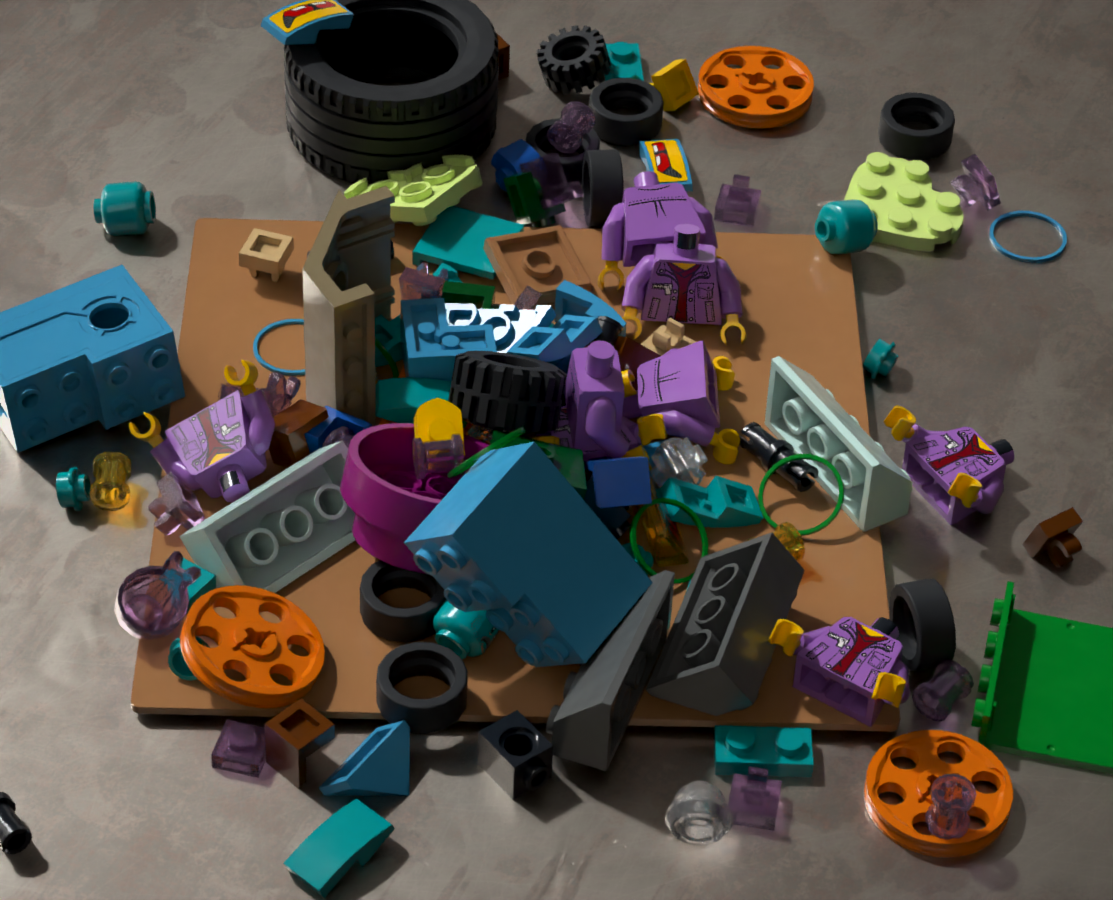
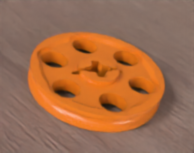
(755, 86)
(249, 659)
(915, 784)

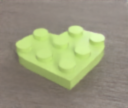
(425, 192)
(905, 204)

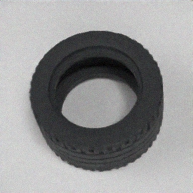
(375, 129)

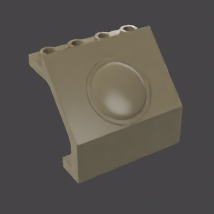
(342, 295)

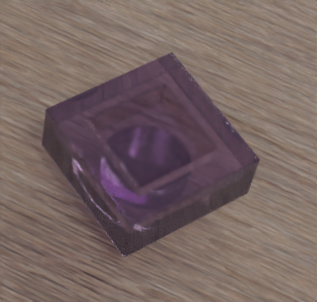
(240, 749)

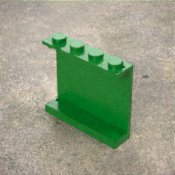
(1047, 688)

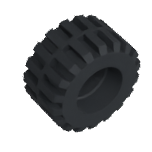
(507, 391)

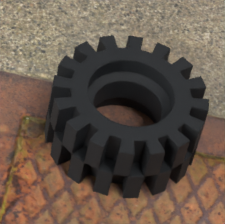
(573, 59)

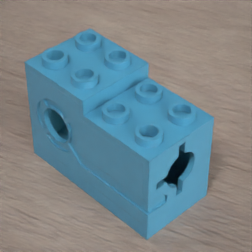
(84, 359)
(530, 556)

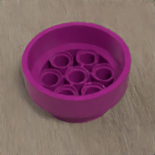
(385, 492)

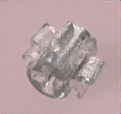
(678, 460)

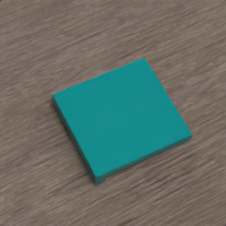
(459, 240)

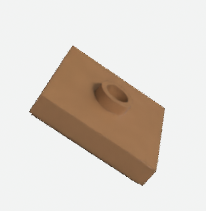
(535, 259)

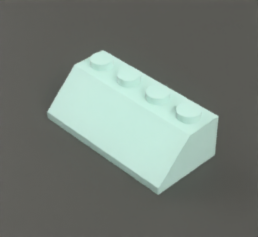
(818, 425)
(278, 526)

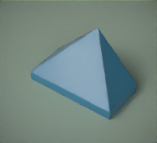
(376, 766)

